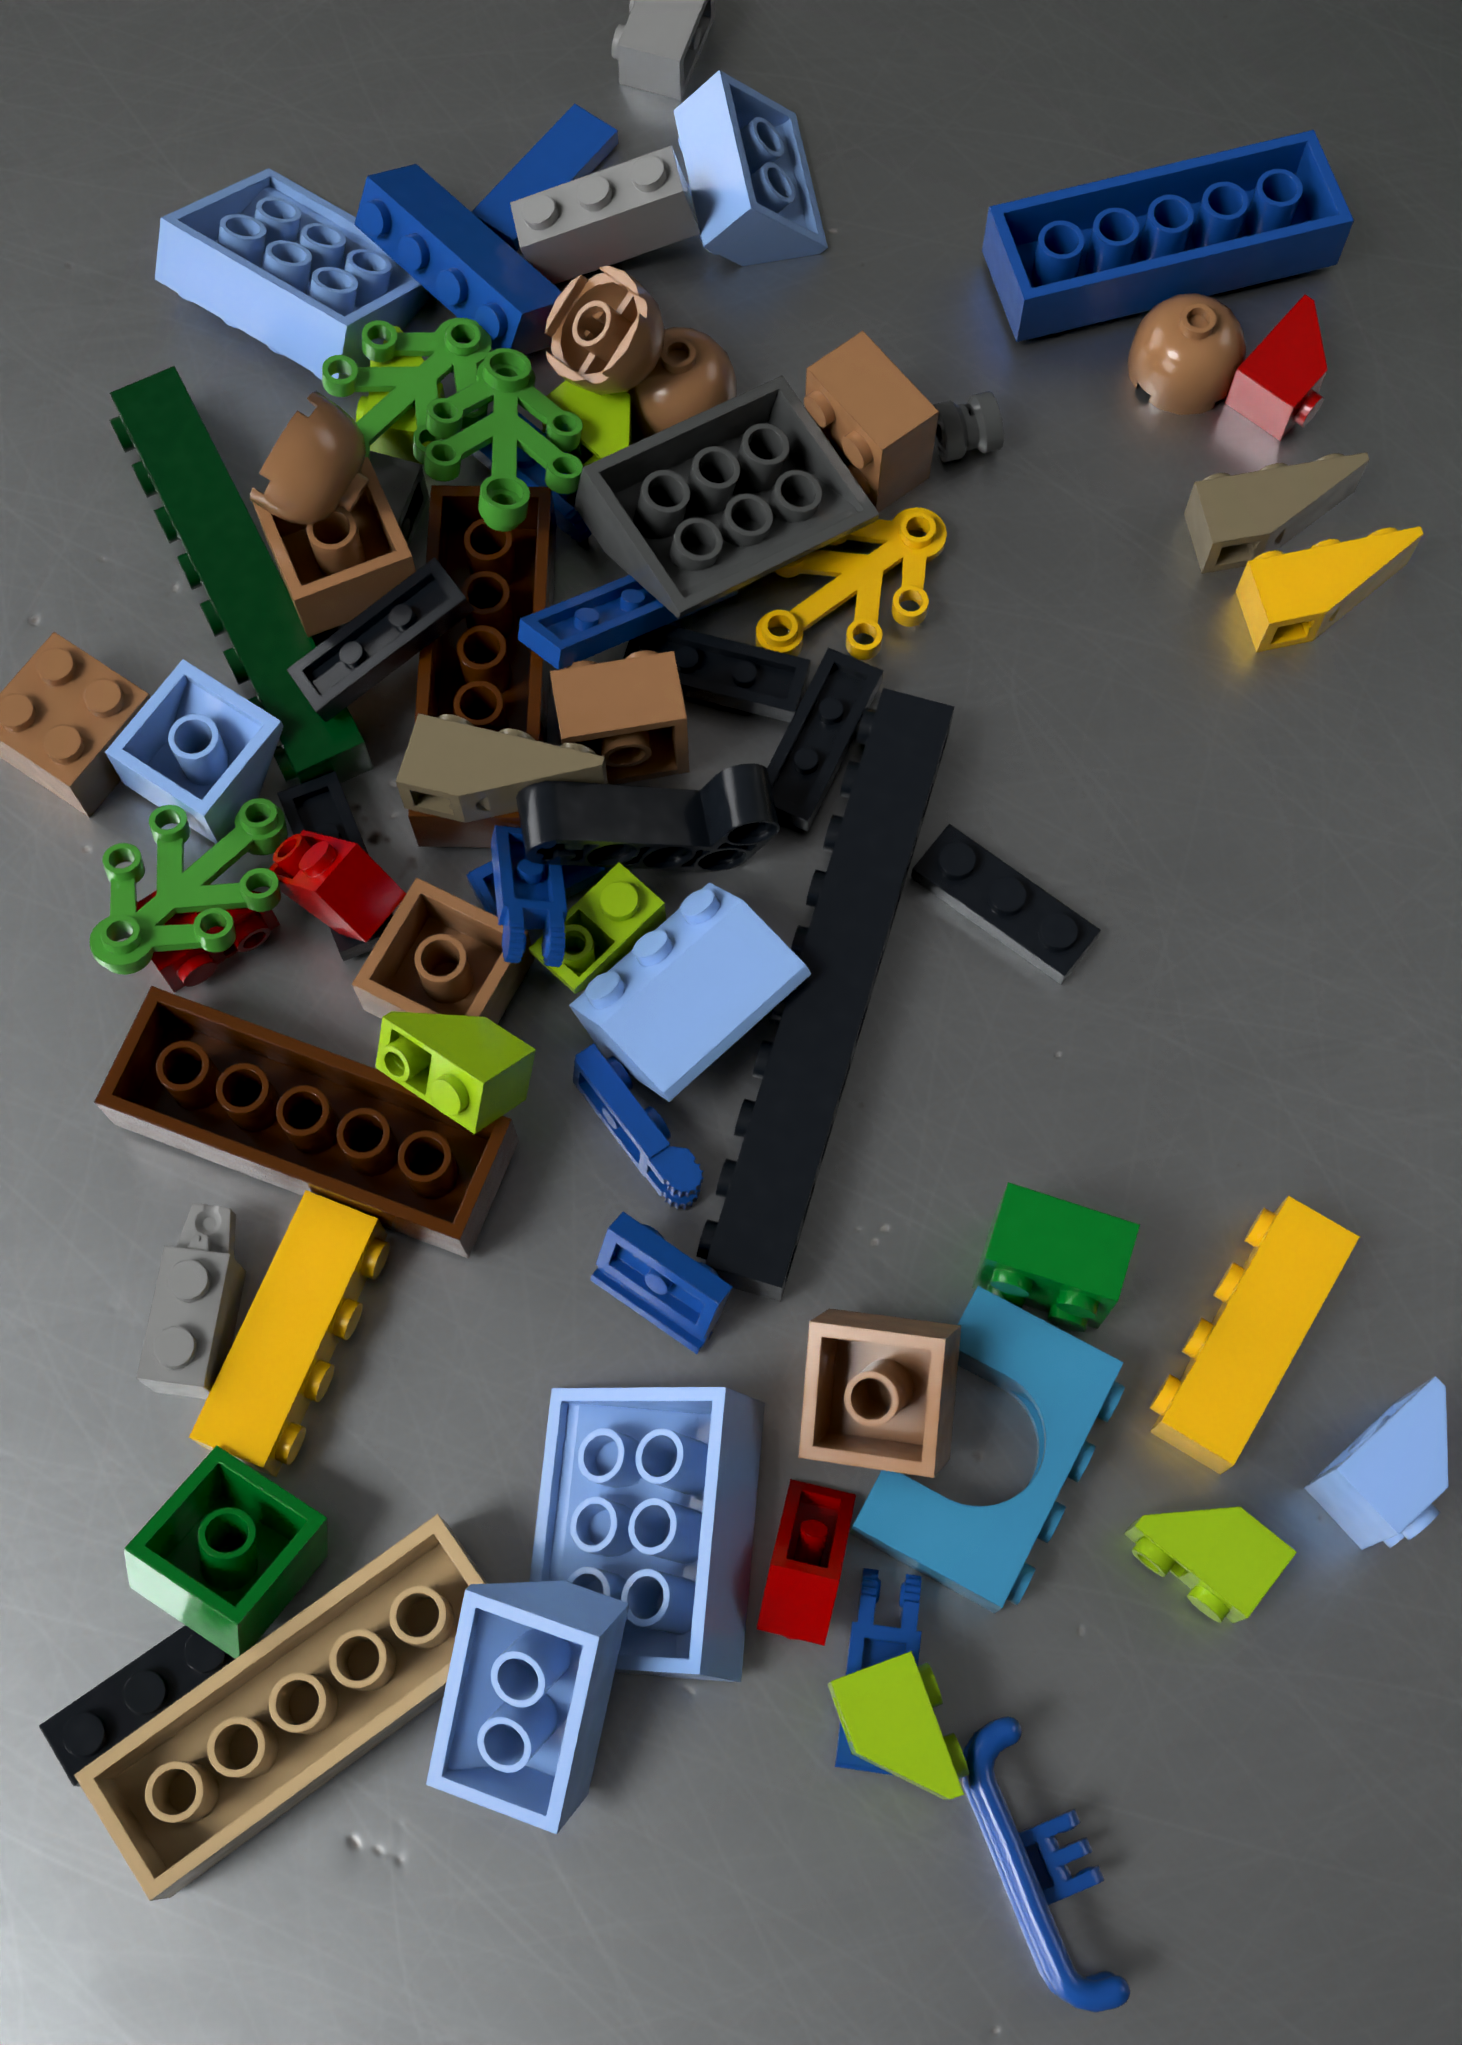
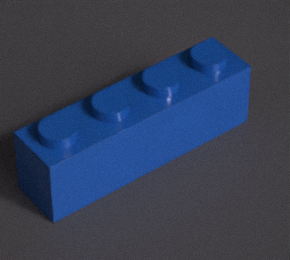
(457, 257)

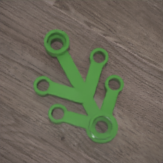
(508, 382)
(410, 384)
(257, 830)

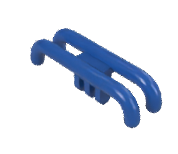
(1036, 1872)

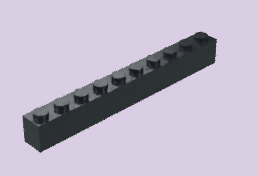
(823, 1017)

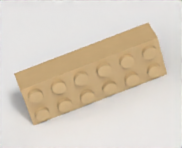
(284, 1714)

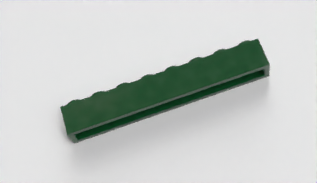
(235, 570)

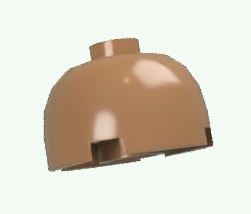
(605, 332)
(1187, 353)
(687, 380)
(314, 465)

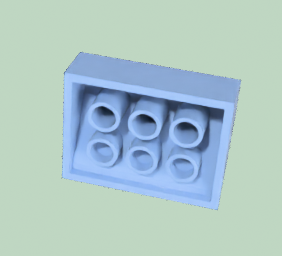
(285, 270)
(656, 1509)

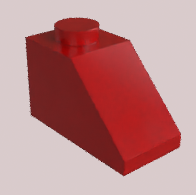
(1283, 374)
(806, 1562)

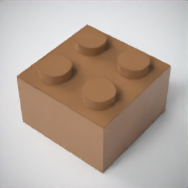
(872, 419)
(340, 562)
(626, 713)
(62, 720)
(440, 960)
(879, 1392)

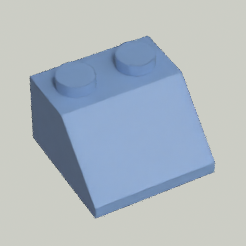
(197, 750)
(1390, 1472)

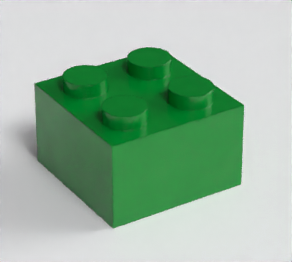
(1056, 1257)
(227, 1552)

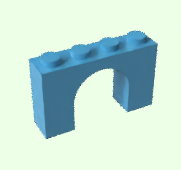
(986, 1547)

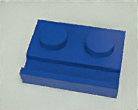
(660, 1282)

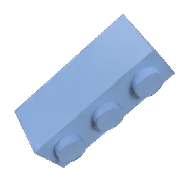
(748, 174)
(689, 990)
(527, 1698)

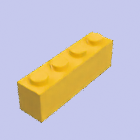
(292, 1333)
(1253, 1334)

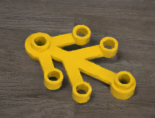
(861, 576)

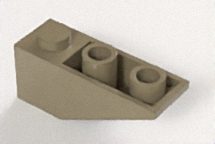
(1262, 510)
(478, 772)

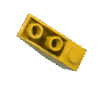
(1307, 591)

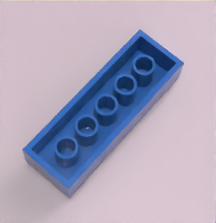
(1165, 233)

